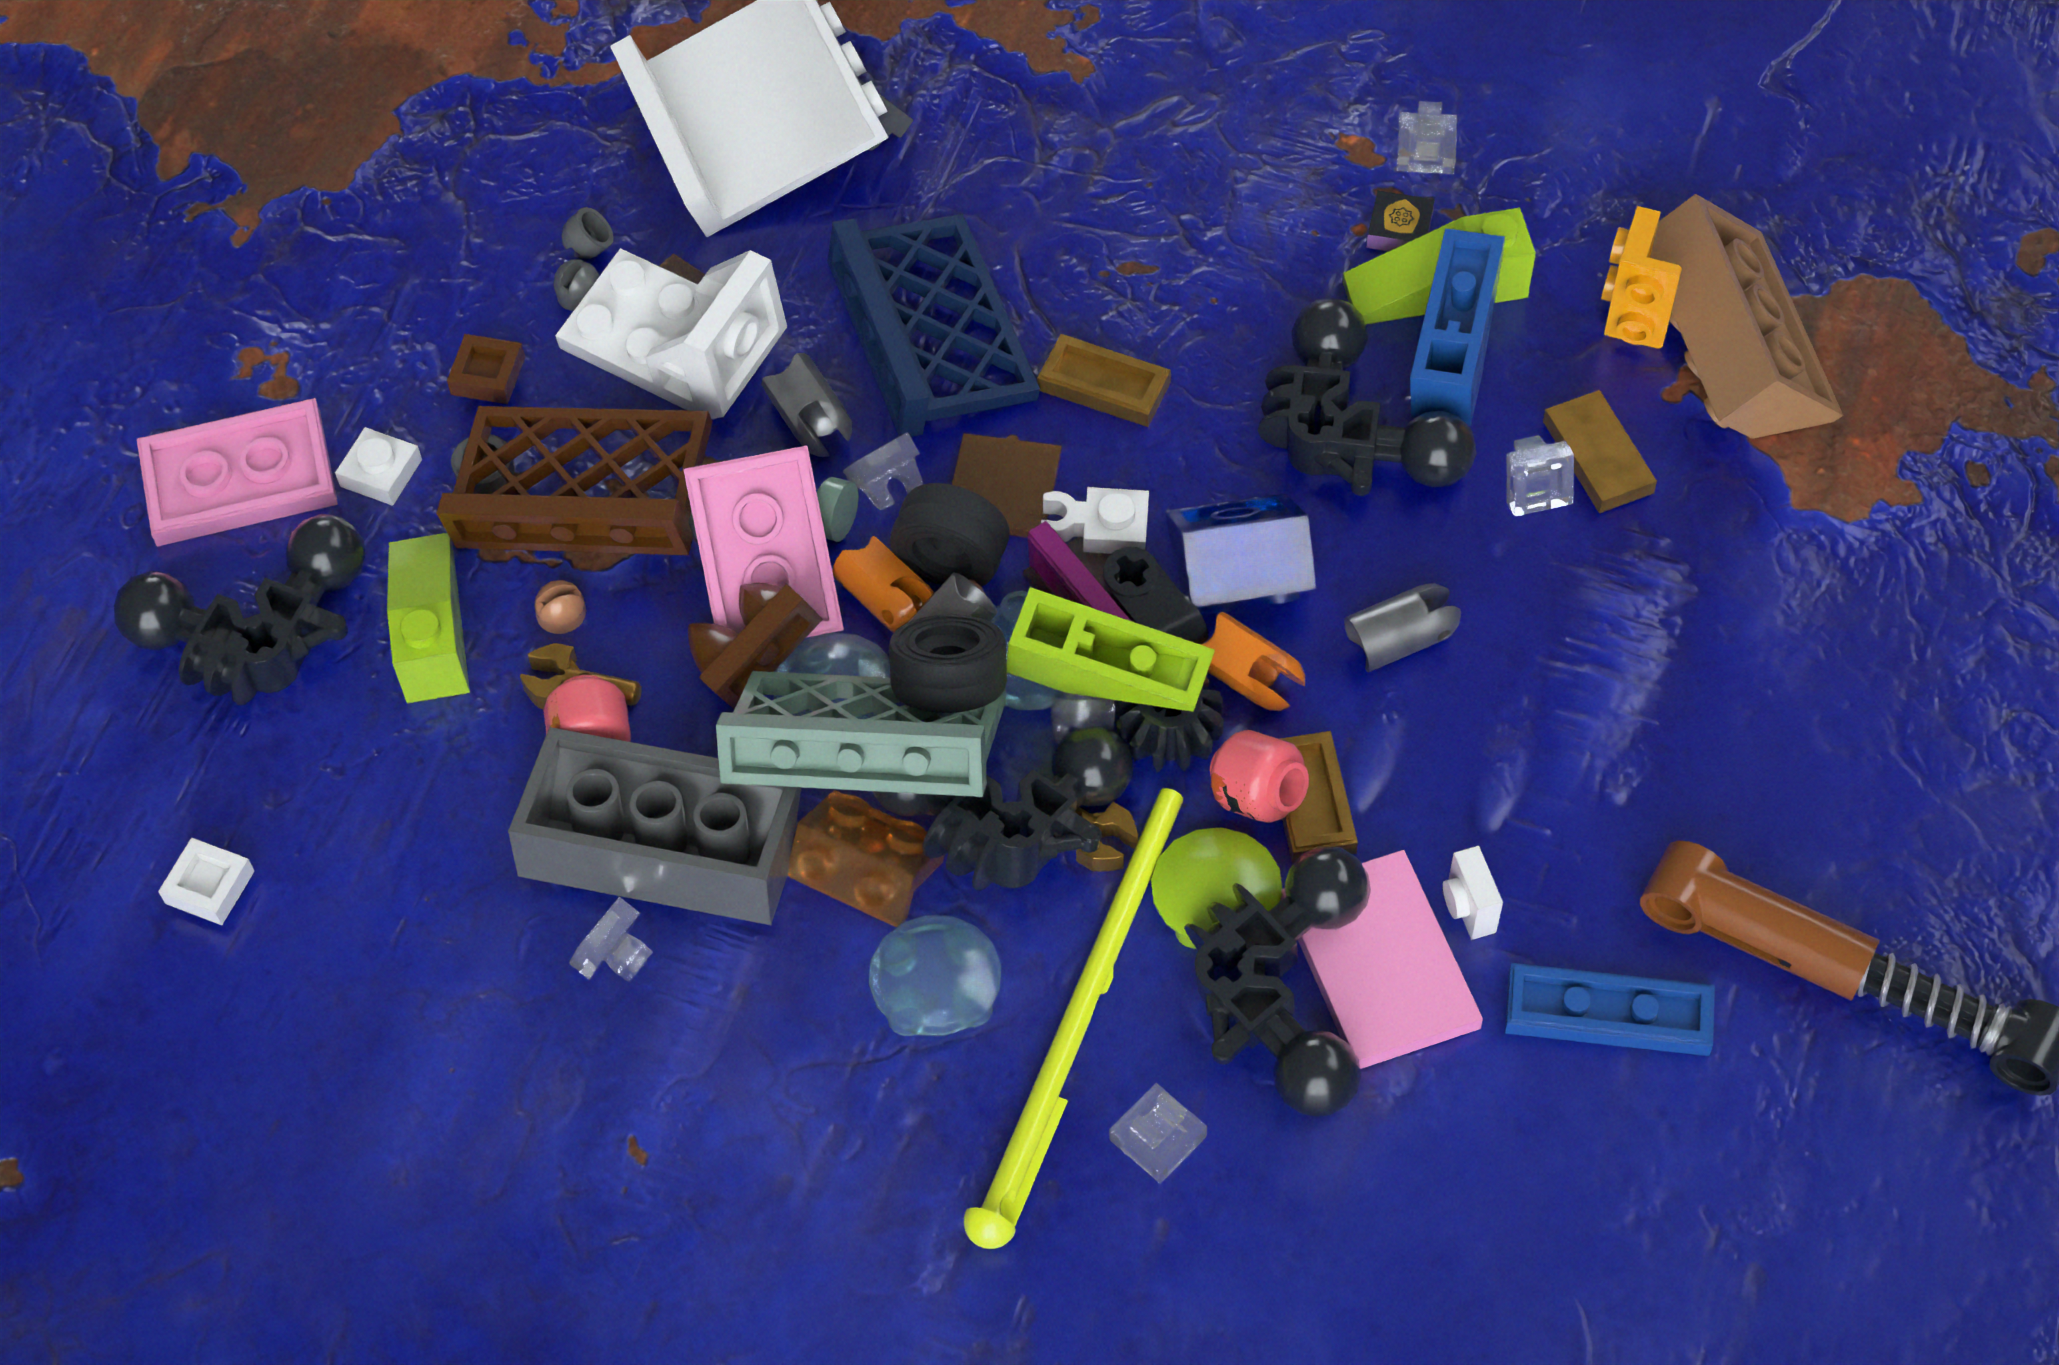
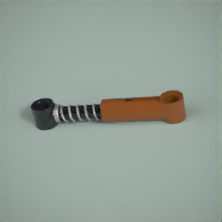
(1698, 893)

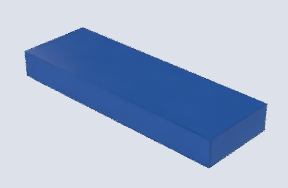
(1610, 1009)

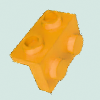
(1640, 287)

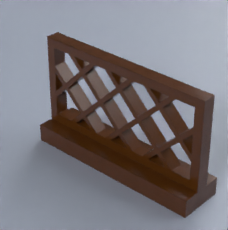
(569, 517)

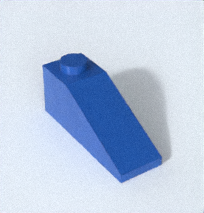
(1456, 325)

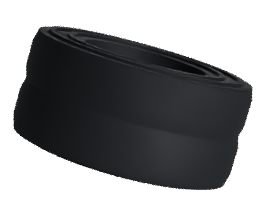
(948, 532)
(948, 663)

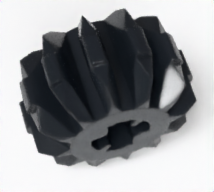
(1171, 732)

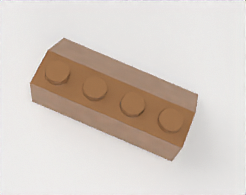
(1741, 325)

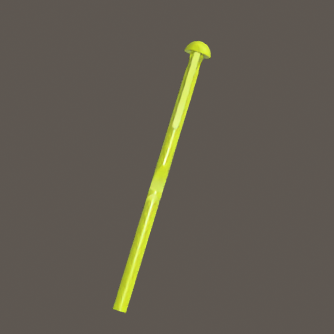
(996, 1220)

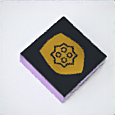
(1398, 220)

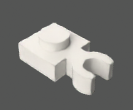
(1106, 519)

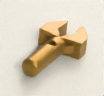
(562, 660)
(1113, 822)

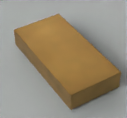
(1104, 380)
(1602, 451)
(1325, 811)

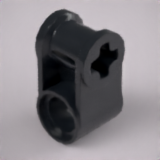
(1156, 600)

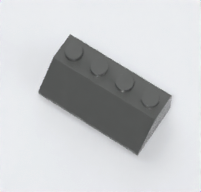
(653, 827)

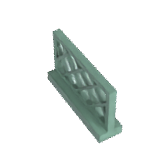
(838, 751)

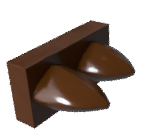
(775, 626)

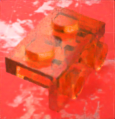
(861, 856)

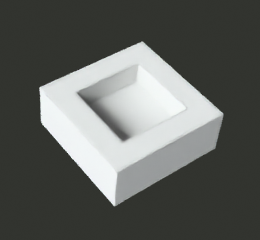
(378, 466)
(206, 881)
(1473, 893)

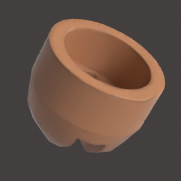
(559, 606)

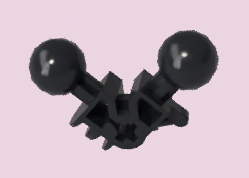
(1330, 338)
(256, 650)
(1016, 839)
(1312, 1068)

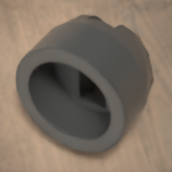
(587, 233)
(582, 276)

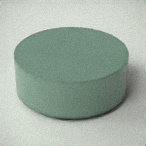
(837, 506)

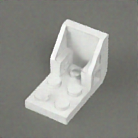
(679, 336)

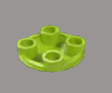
(1203, 870)

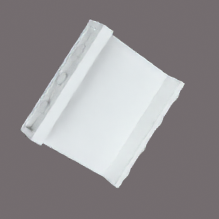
(754, 106)

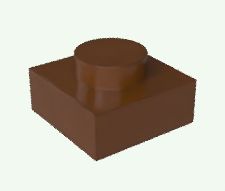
(486, 369)

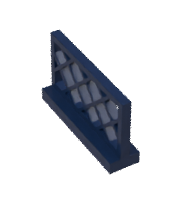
(886, 340)

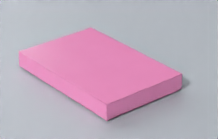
(236, 472)
(762, 525)
(1391, 970)

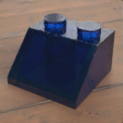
(1242, 551)

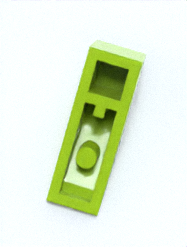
(1401, 279)
(426, 619)
(1104, 655)

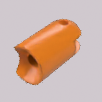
(882, 583)
(1250, 662)

